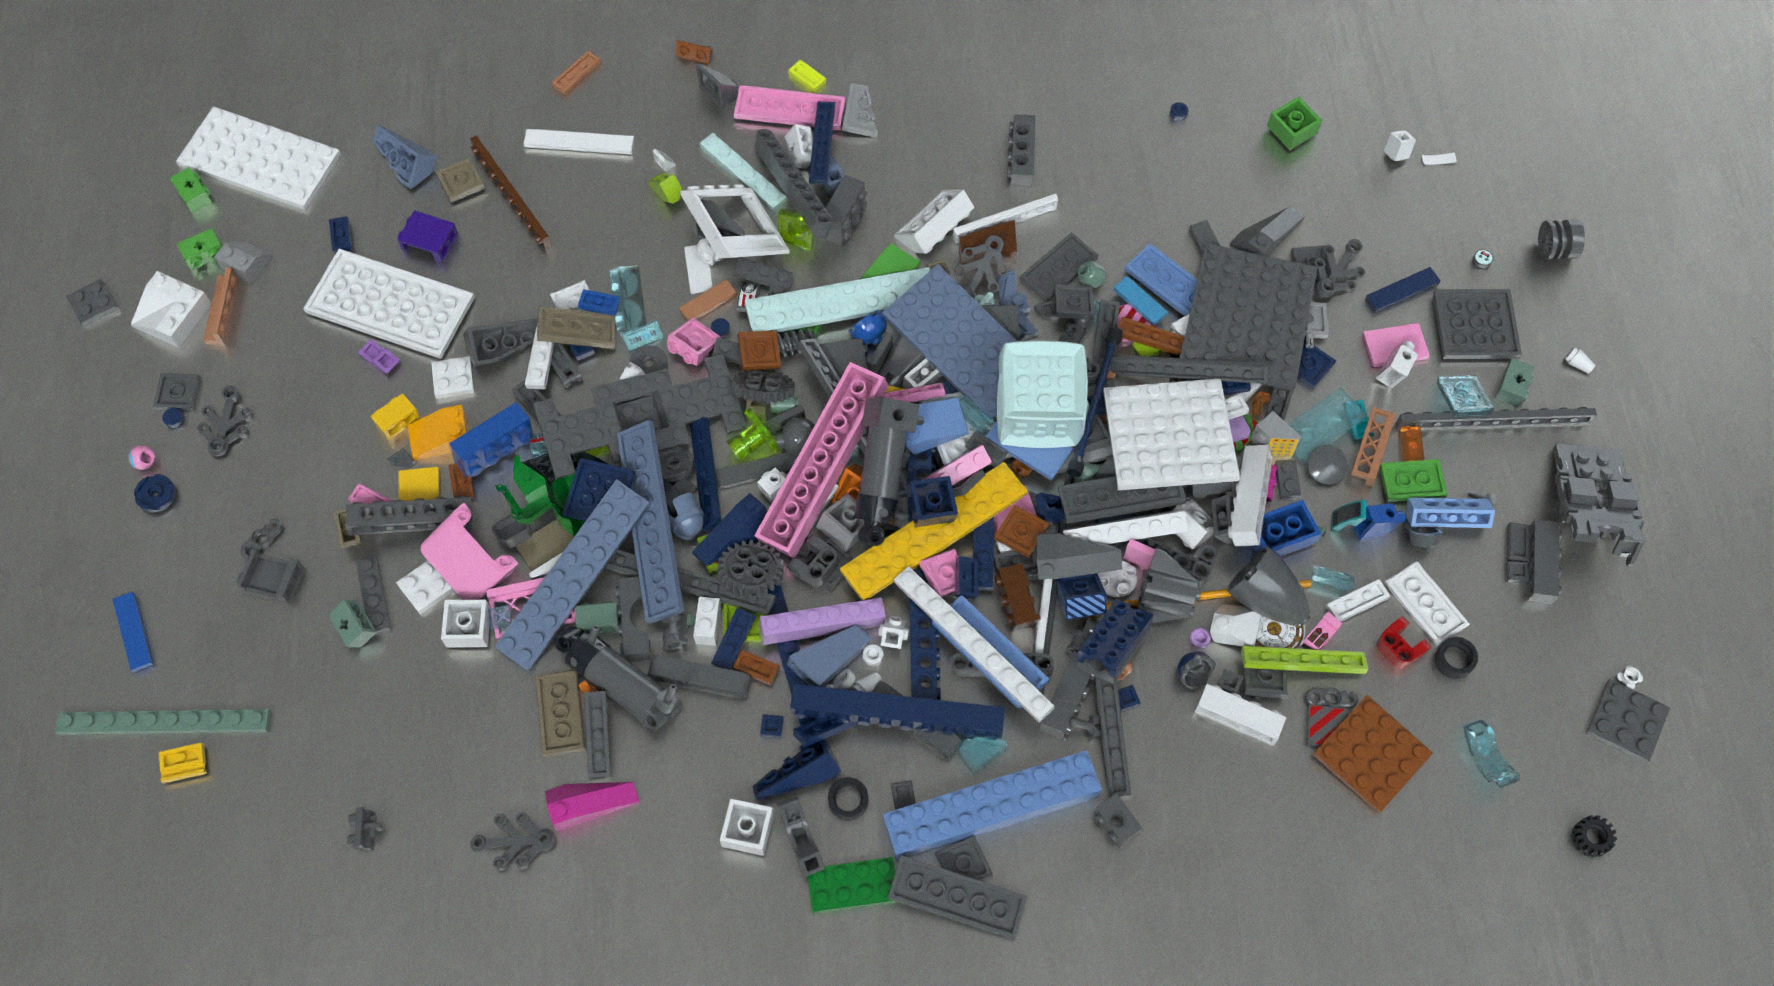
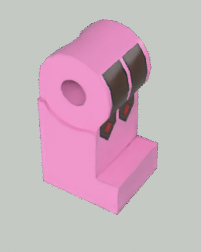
(1323, 632)

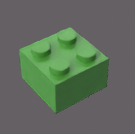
(1294, 123)

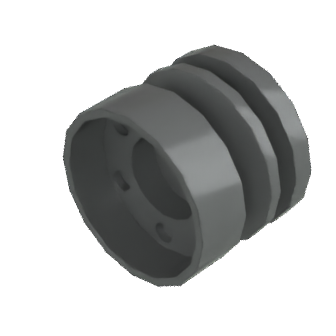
(1561, 239)

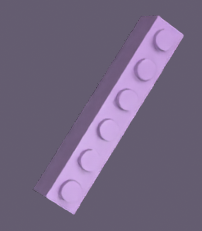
(821, 621)

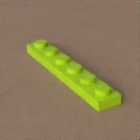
(1304, 660)

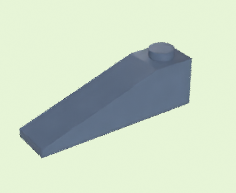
(407, 158)

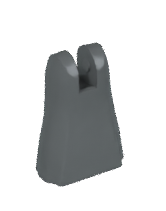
(900, 361)

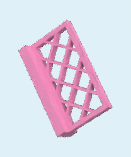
(514, 592)

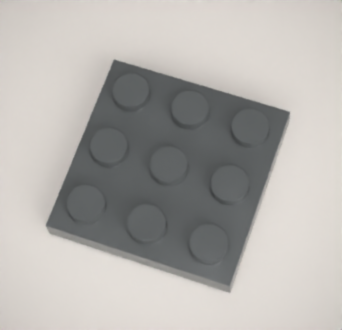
(1628, 720)

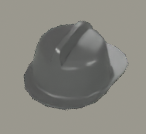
(1423, 536)

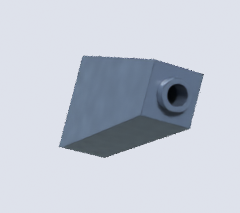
(828, 657)

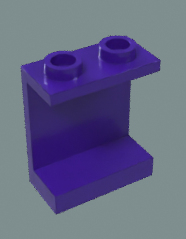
(428, 234)

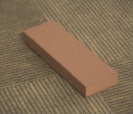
(576, 72)
(708, 301)

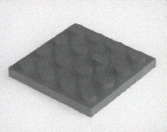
(1477, 324)

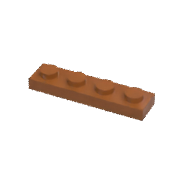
(1151, 336)

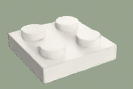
(452, 377)
(424, 587)

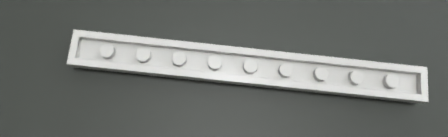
(974, 644)

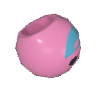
(141, 457)

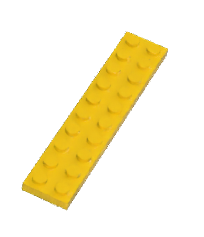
(910, 545)

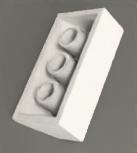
(935, 220)

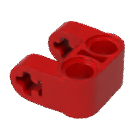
(1400, 646)

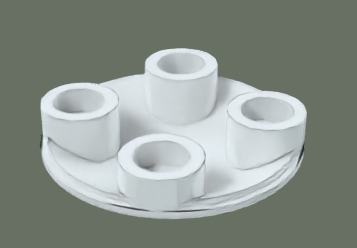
(1119, 582)

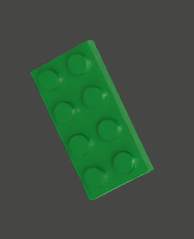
(851, 885)

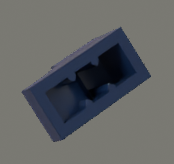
(1049, 508)

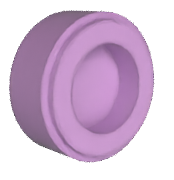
(1199, 638)

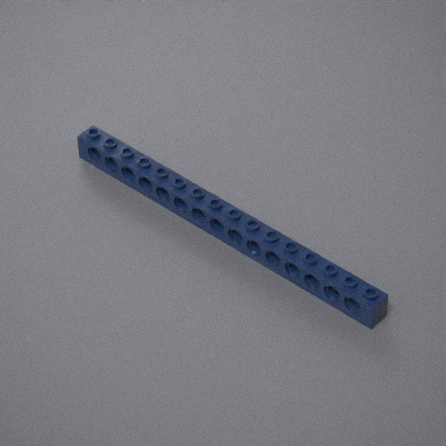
(917, 615)

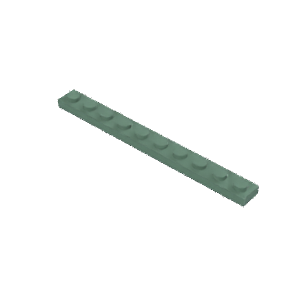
(163, 722)

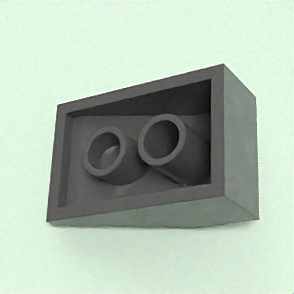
(721, 219)

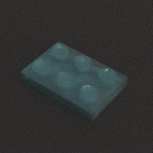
(1465, 396)

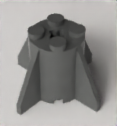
(1168, 589)

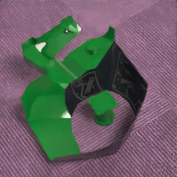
(542, 490)

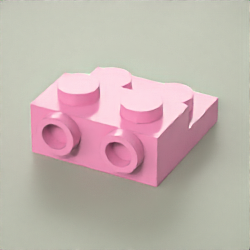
(692, 341)

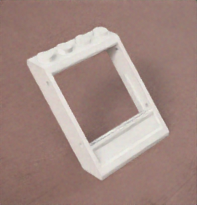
(735, 246)

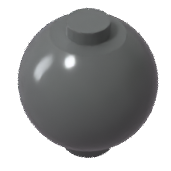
(794, 435)

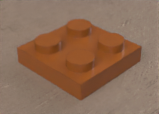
(759, 350)
(1020, 531)

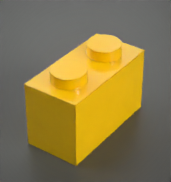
(395, 416)

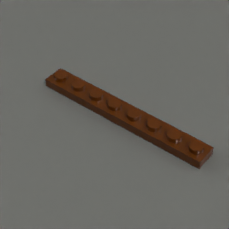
(512, 197)

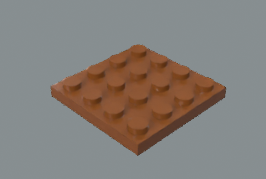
(1372, 754)

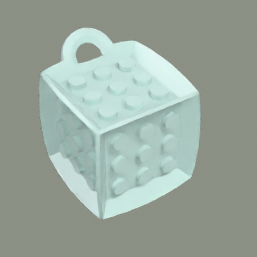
(1042, 394)

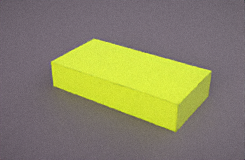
(807, 76)

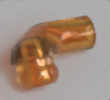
(1258, 402)

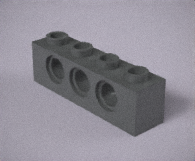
(1022, 151)

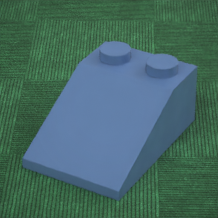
(942, 423)

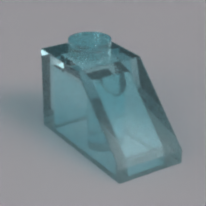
(980, 752)

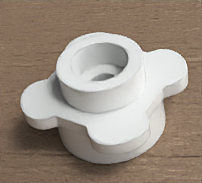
(1633, 673)

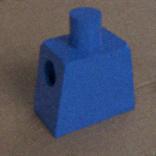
(1379, 521)

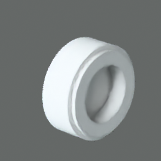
(873, 655)

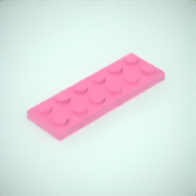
(784, 106)

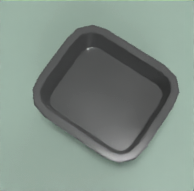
(510, 532)

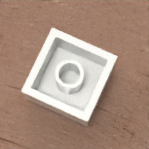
(465, 623)
(747, 827)

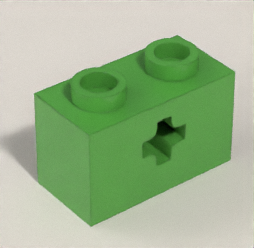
(191, 190)
(200, 248)

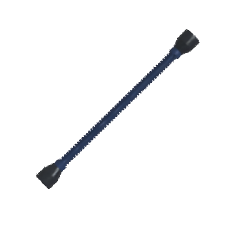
(1076, 464)

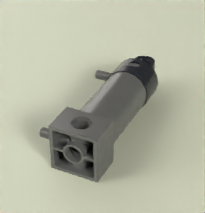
(877, 498)

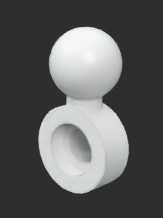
(843, 680)

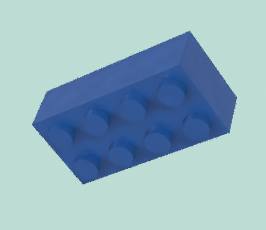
(492, 440)

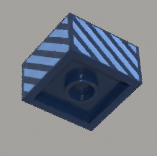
(1081, 596)

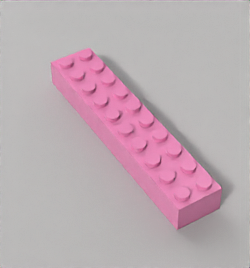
(820, 462)

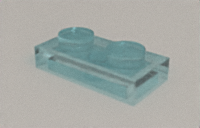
(1339, 580)

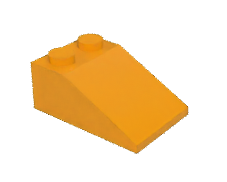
(434, 432)

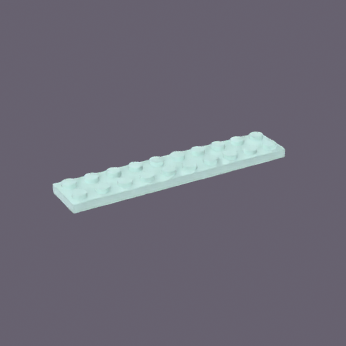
(829, 302)

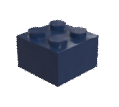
(932, 501)

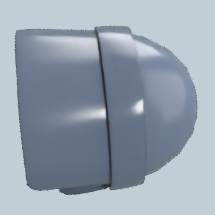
(689, 518)

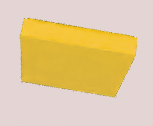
(419, 483)

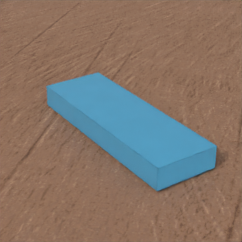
(1140, 301)

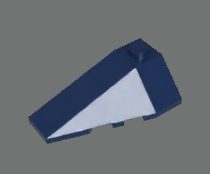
(735, 527)
(808, 767)

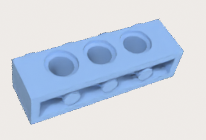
(1450, 512)

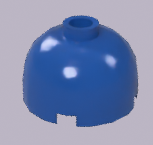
(870, 329)

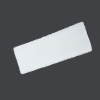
(1439, 159)

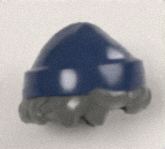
(1195, 669)

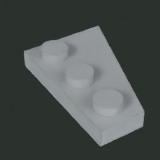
(859, 113)

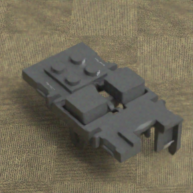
(1584, 474)

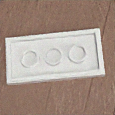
(1426, 603)

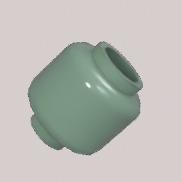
(1091, 274)

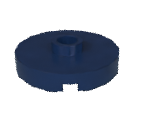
(148, 487)

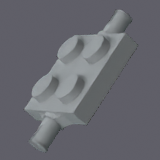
(1317, 323)

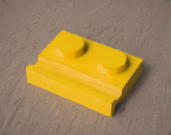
(182, 762)

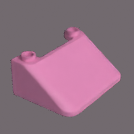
(463, 560)

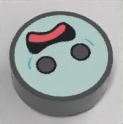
(1482, 259)

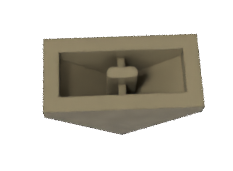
(341, 525)

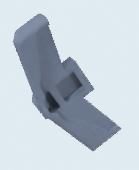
(1008, 296)

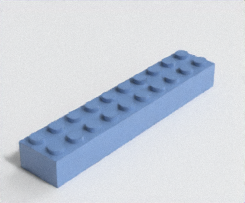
(991, 805)

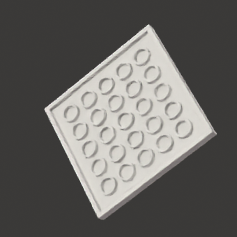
(1170, 434)

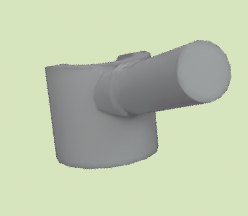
(1492, 497)

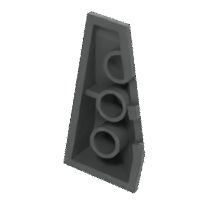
(1269, 233)
(496, 341)
(1069, 557)

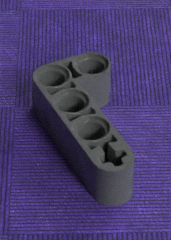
(1191, 563)

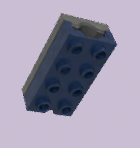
(1114, 641)

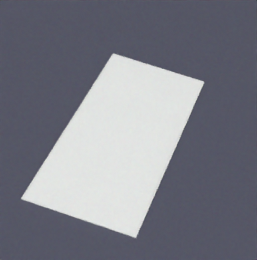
(698, 271)

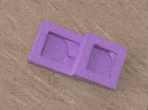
(379, 357)

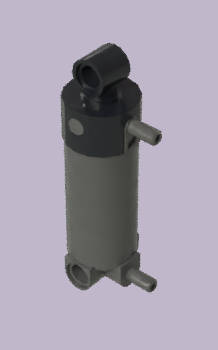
(617, 676)

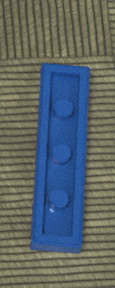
(133, 632)

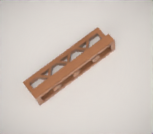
(221, 308)
(1379, 450)

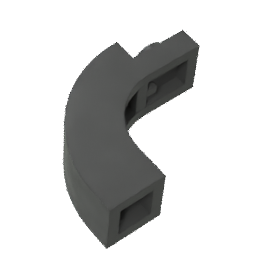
(800, 836)

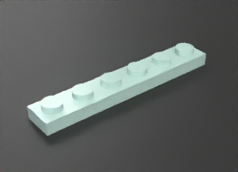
(743, 172)

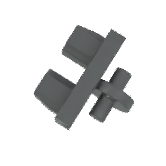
(365, 829)

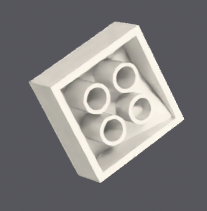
(169, 309)

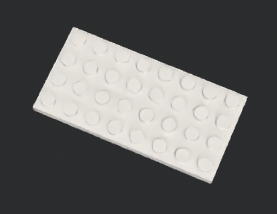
(259, 158)
(389, 303)

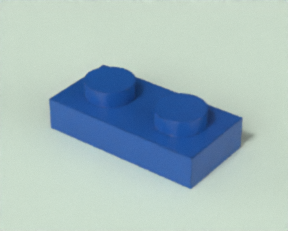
(599, 302)

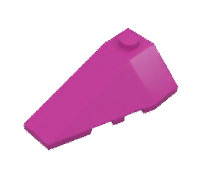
(586, 801)

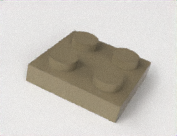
(460, 180)

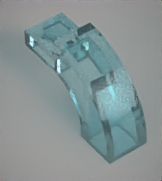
(1487, 756)

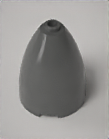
(1271, 589)

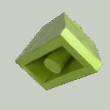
(666, 187)

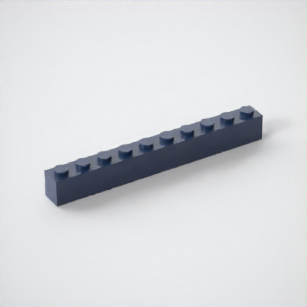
(897, 711)

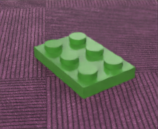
(1413, 480)

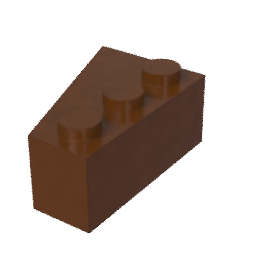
(1004, 230)
(1016, 597)

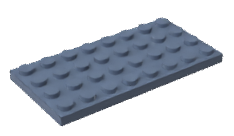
(952, 335)

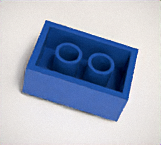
(1288, 529)

